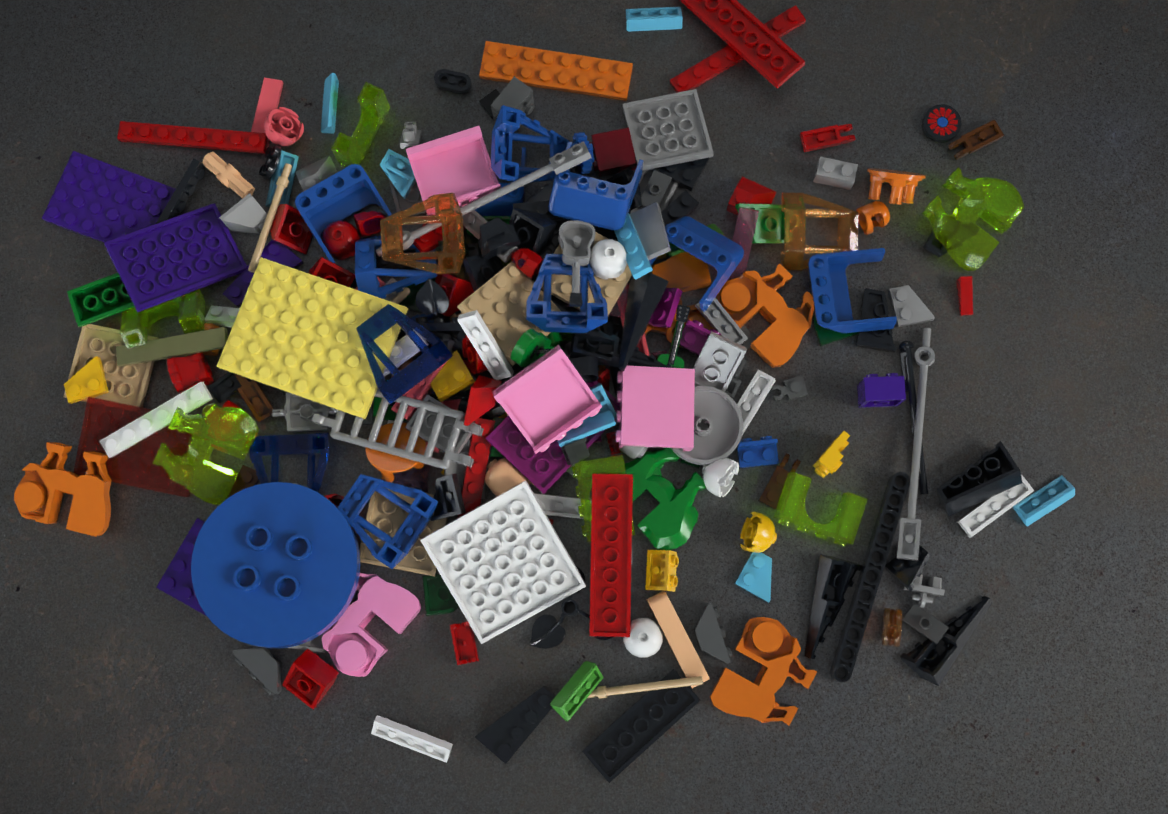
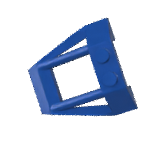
(503, 135)
(367, 273)
(540, 314)
(399, 546)

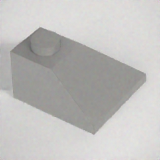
(316, 172)
(245, 216)

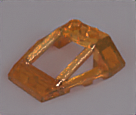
(447, 213)
(795, 228)

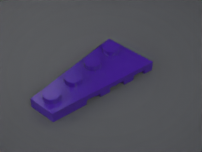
(274, 252)

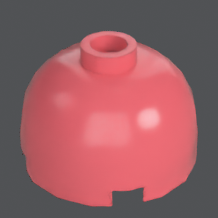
(283, 127)

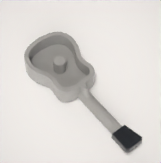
(576, 242)

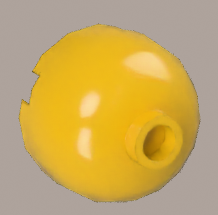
(758, 533)

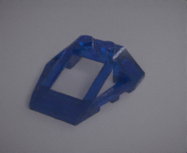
(413, 373)
(291, 444)

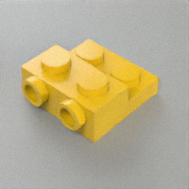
(830, 459)

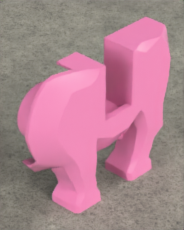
(349, 644)

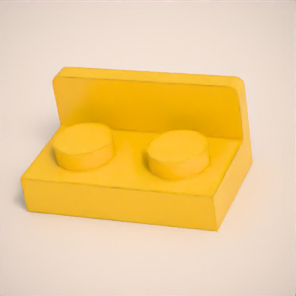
(661, 570)

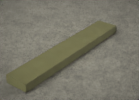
(172, 347)

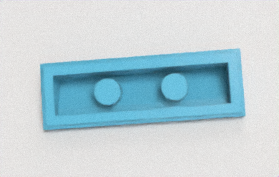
(654, 19)
(329, 104)
(285, 158)
(590, 426)
(1044, 500)

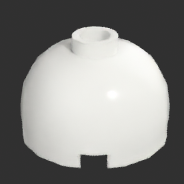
(608, 259)
(718, 476)
(644, 638)

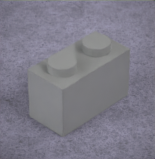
(835, 173)

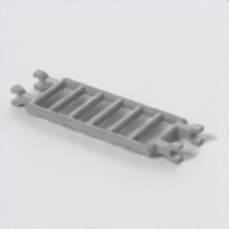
(408, 452)

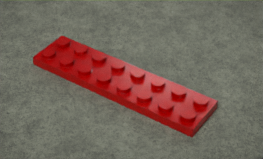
(748, 38)
(611, 555)

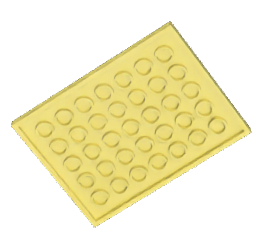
(304, 338)

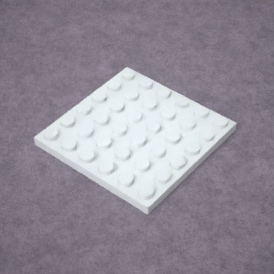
(503, 562)

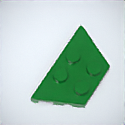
(769, 225)

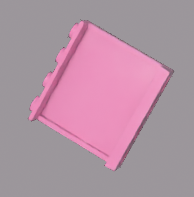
(454, 165)
(547, 399)
(656, 407)

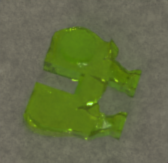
(986, 198)
(217, 428)

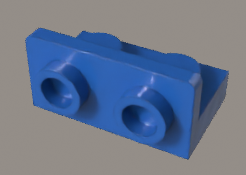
(757, 453)

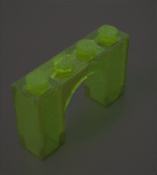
(373, 112)
(188, 307)
(583, 472)
(792, 511)

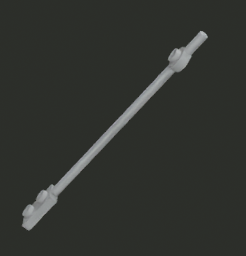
(558, 163)
(910, 527)

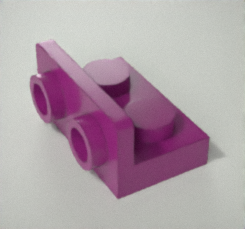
(666, 308)
(695, 336)

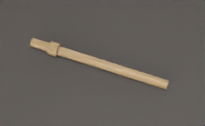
(282, 183)
(604, 692)

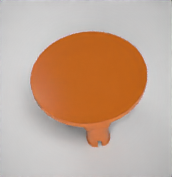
(902, 184)
(388, 463)

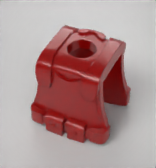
(189, 371)

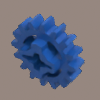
(584, 167)

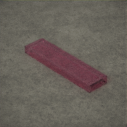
(744, 236)

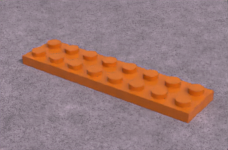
(556, 70)

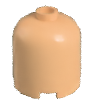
(503, 476)

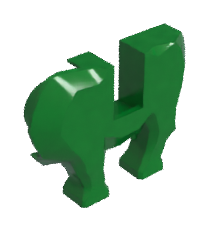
(674, 518)

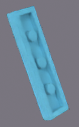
(636, 255)

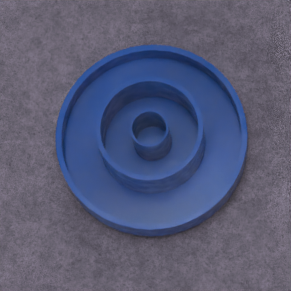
(275, 565)

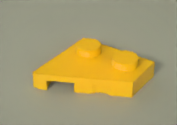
(451, 378)
(87, 382)

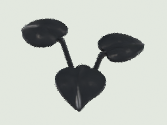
(434, 300)
(548, 632)

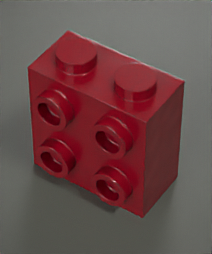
(613, 152)

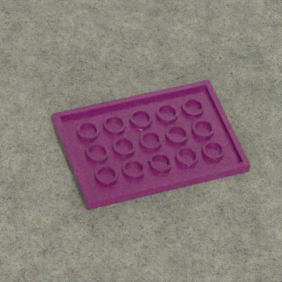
(540, 468)

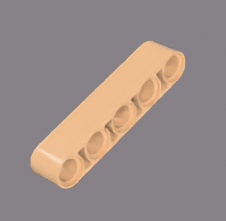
(677, 636)

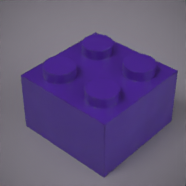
(881, 391)

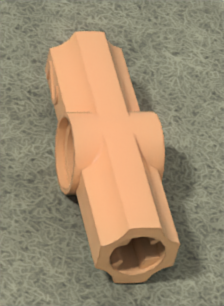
(227, 175)

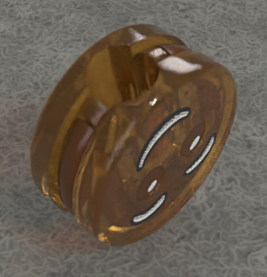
(891, 627)

